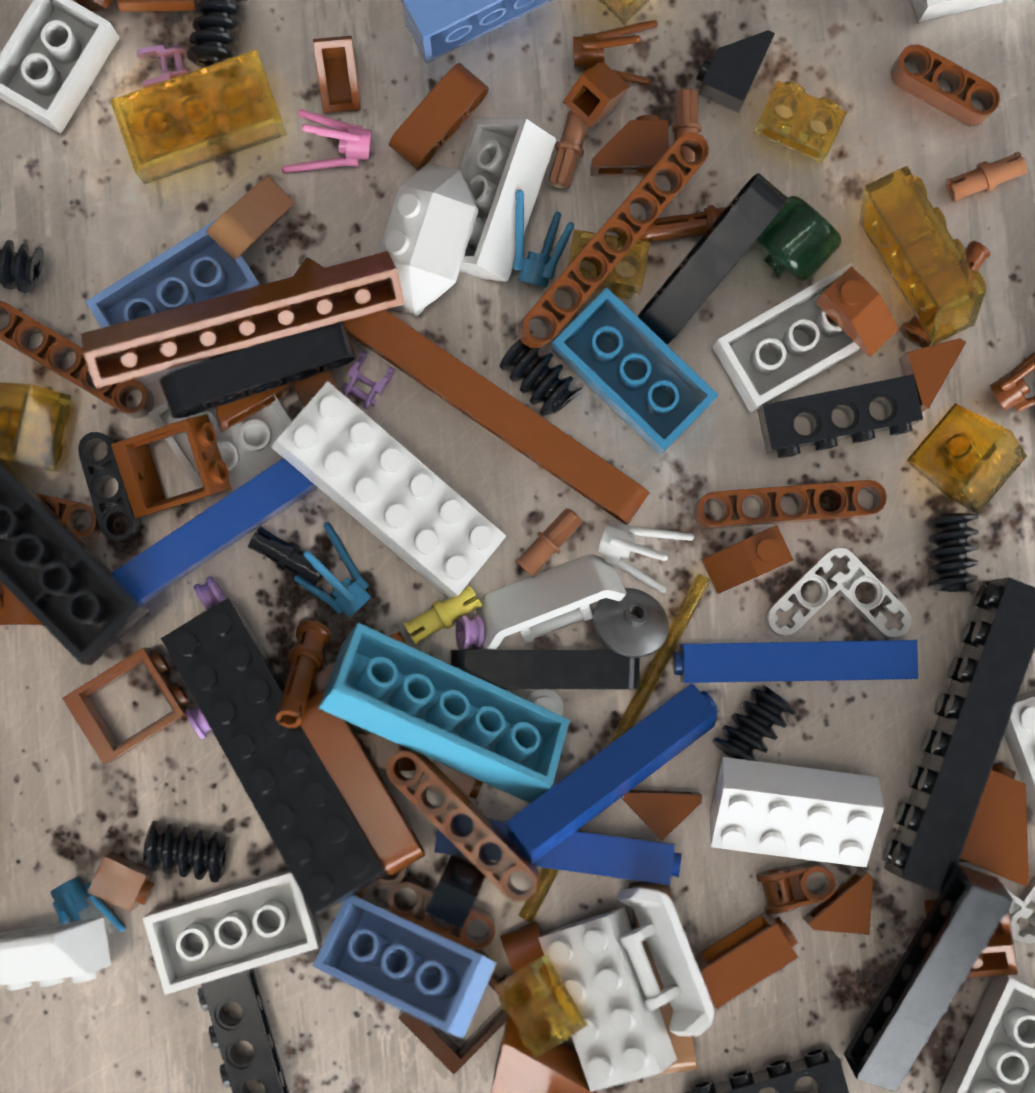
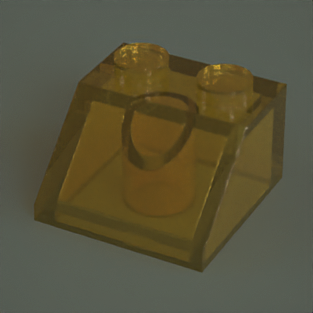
(32, 425)
(968, 457)

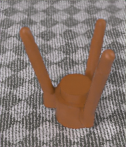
(589, 48)
(1012, 388)

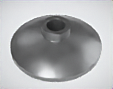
(629, 635)

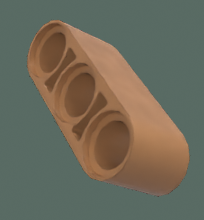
(250, 217)

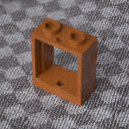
(136, 460)
(93, 723)
(745, 957)

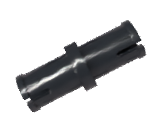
(284, 554)

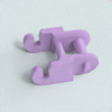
(163, 53)
(355, 375)

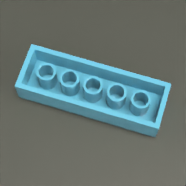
(445, 714)

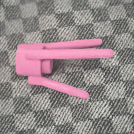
(353, 142)

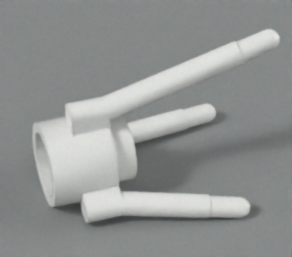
(618, 543)

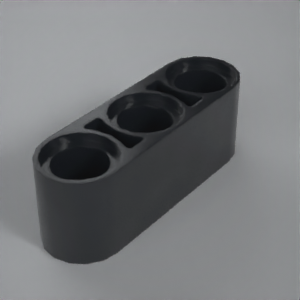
(96, 475)

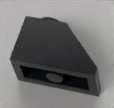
(733, 70)
(456, 892)

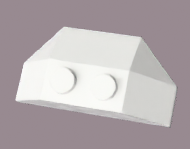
(429, 234)

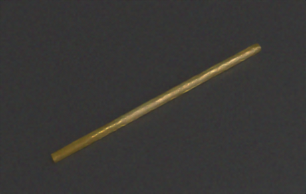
(634, 711)

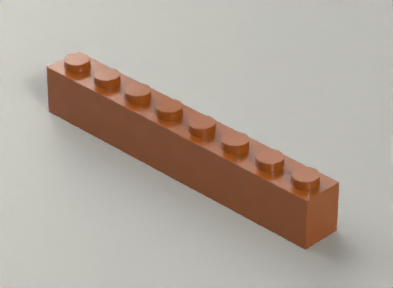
(241, 319)

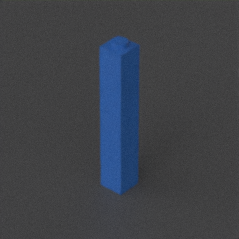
(214, 530)
(796, 661)
(612, 773)
(588, 854)

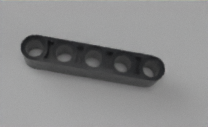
(713, 257)
(256, 369)
(550, 668)

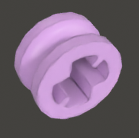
(209, 593)
(470, 632)
(197, 721)

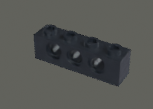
(896, 395)
(252, 1027)
(782, 1075)

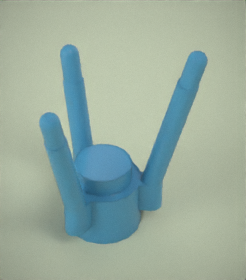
(537, 267)
(349, 595)
(71, 899)

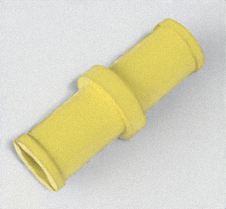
(442, 615)

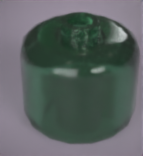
(798, 240)

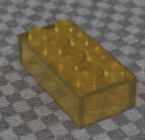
(198, 117)
(921, 254)

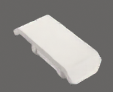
(548, 600)
(673, 959)

